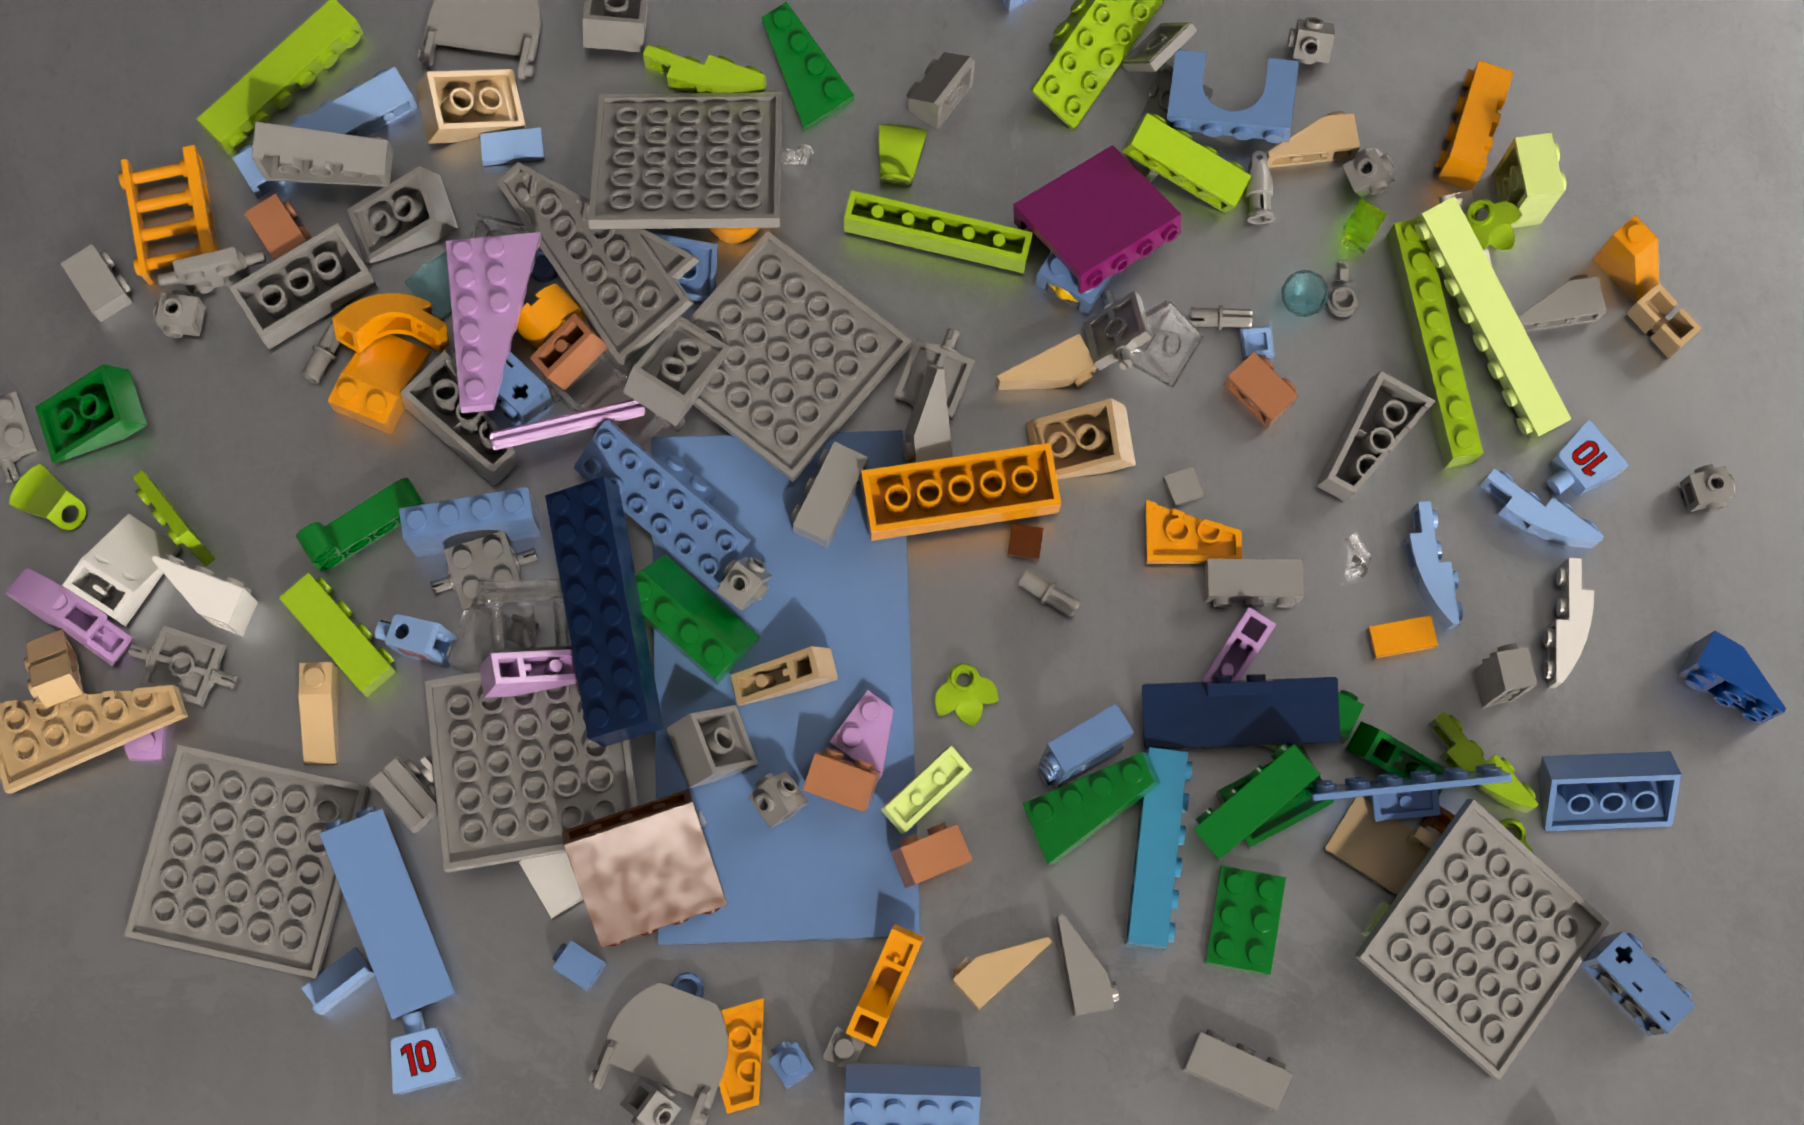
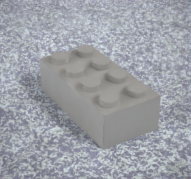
(302, 286)

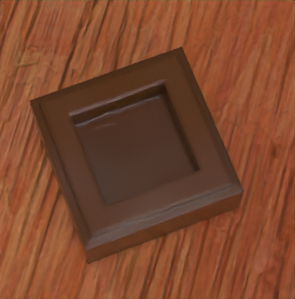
(1025, 542)

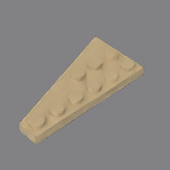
(52, 739)

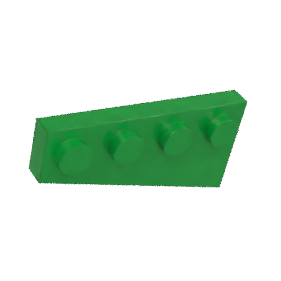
(808, 73)

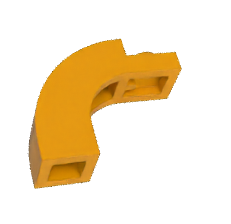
(389, 314)
(885, 985)

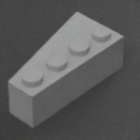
(320, 156)
(436, 403)
(1373, 431)

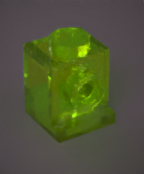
(1363, 226)

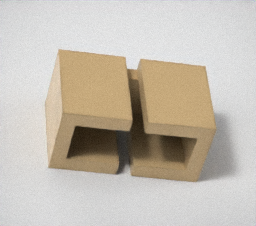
(1651, 314)
(53, 669)

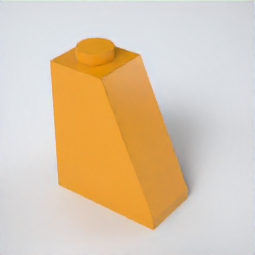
(1631, 258)

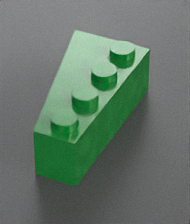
(1257, 801)
(1083, 807)

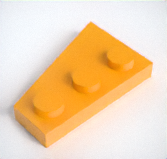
(1185, 539)
(743, 1068)

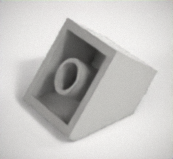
(941, 88)
(711, 745)

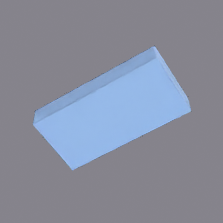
(512, 146)

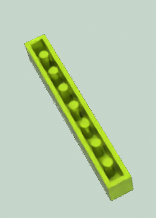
(1435, 346)

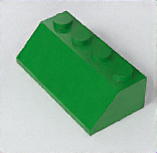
(692, 619)

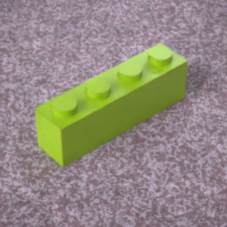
(1186, 162)
(337, 634)

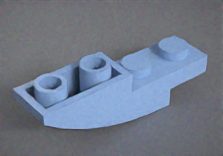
(1549, 521)
(1432, 578)

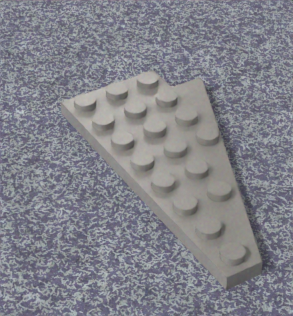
(616, 275)

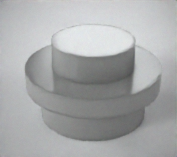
(1342, 301)

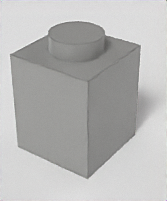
(843, 1049)

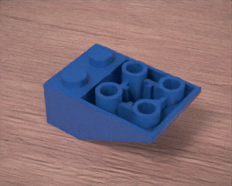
(1731, 677)

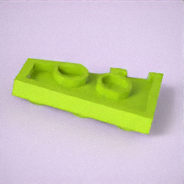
(167, 514)

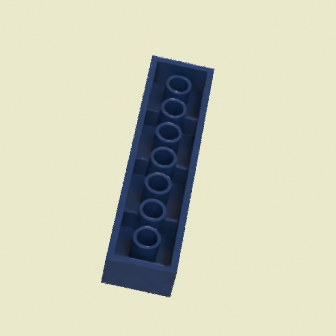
(603, 612)

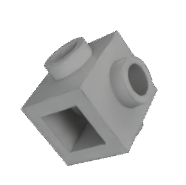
(1312, 40)
(1369, 172)
(179, 314)
(1708, 488)
(744, 582)
(777, 798)
(657, 1104)

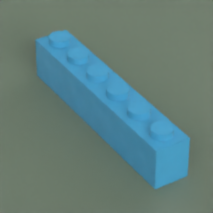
(1156, 852)

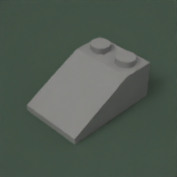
(615, 24)
(402, 216)
(675, 370)

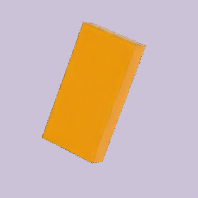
(1402, 637)

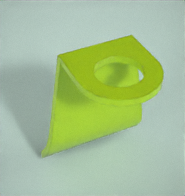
(899, 152)
(44, 496)

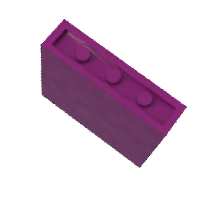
(1099, 217)

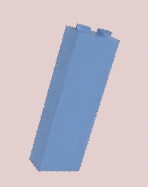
(386, 912)

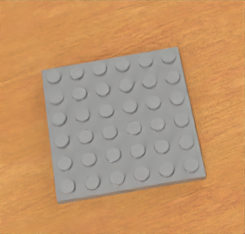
(687, 161)
(796, 356)
(517, 771)
(243, 862)
(1482, 939)

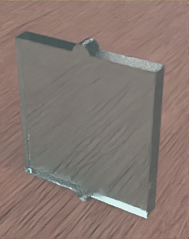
(433, 285)

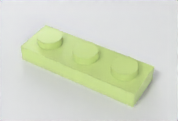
(926, 789)

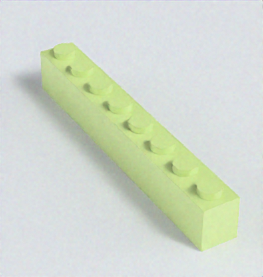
(1491, 318)

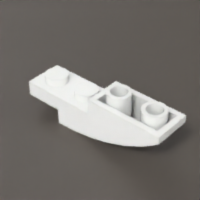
(1569, 634)

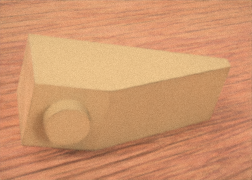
(1325, 140)
(1053, 369)
(785, 675)
(319, 712)
(992, 971)

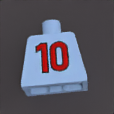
(1585, 462)
(416, 638)
(420, 1057)

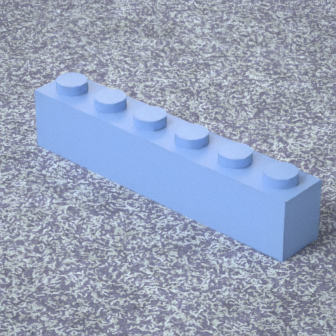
(356, 113)

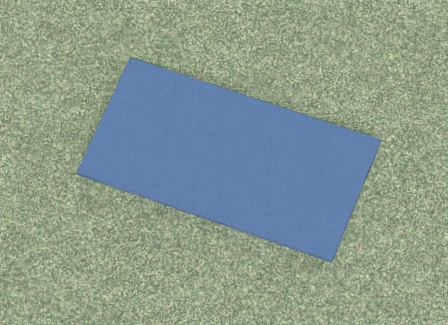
(828, 864)

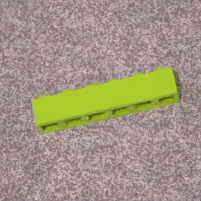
(280, 76)
(937, 231)

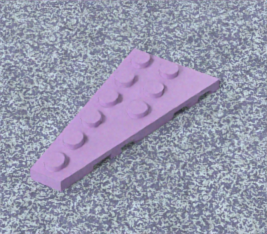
(486, 301)

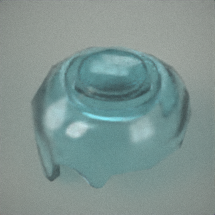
(1304, 293)

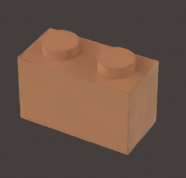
(276, 226)
(569, 351)
(1261, 389)
(842, 779)
(931, 855)

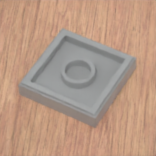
(1158, 47)

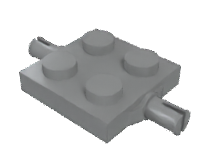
(212, 270)
(1117, 330)
(956, 370)
(15, 435)
(480, 561)
(185, 662)

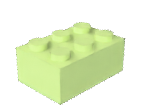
(1530, 177)

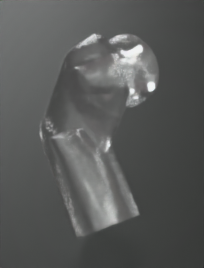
(799, 158)
(1360, 559)

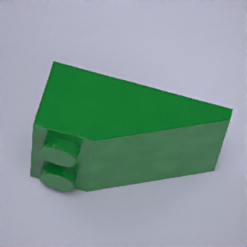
(91, 413)

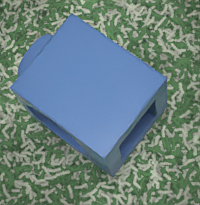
(578, 964)

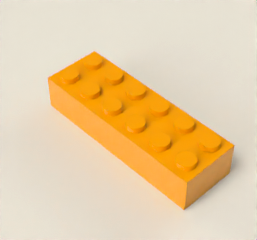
(960, 491)

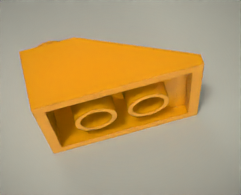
(373, 382)

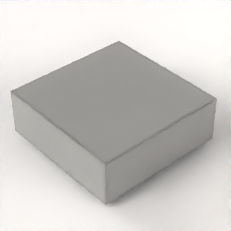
(1183, 486)

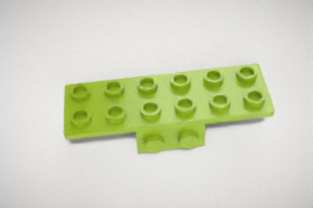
(1089, 52)

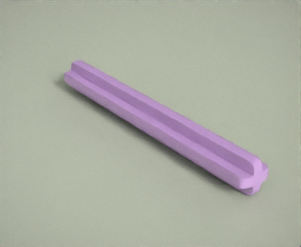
(565, 424)

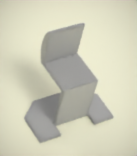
(1344, 272)

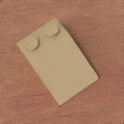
(468, 103)
(1086, 439)

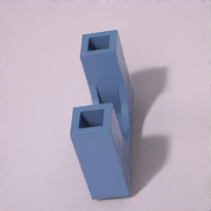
(1266, 119)
(430, 524)
(1084, 747)

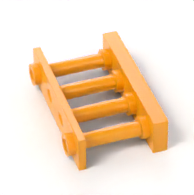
(195, 195)

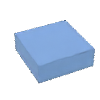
(1256, 340)

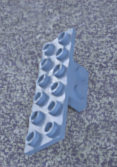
(665, 501)
(1407, 797)

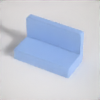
(338, 981)

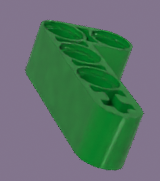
(358, 527)

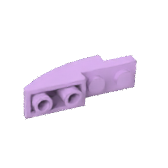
(71, 613)

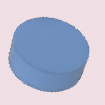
(543, 269)
(689, 983)

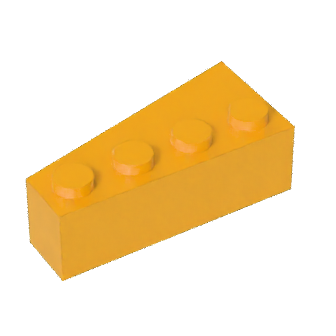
(1475, 125)

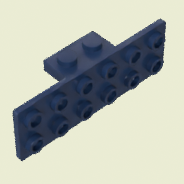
(1241, 712)

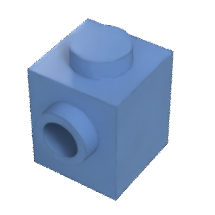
(790, 1063)

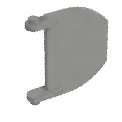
(484, 25)
(669, 1041)

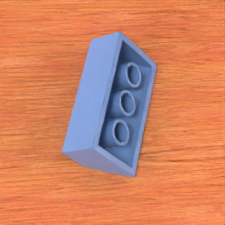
(1608, 790)

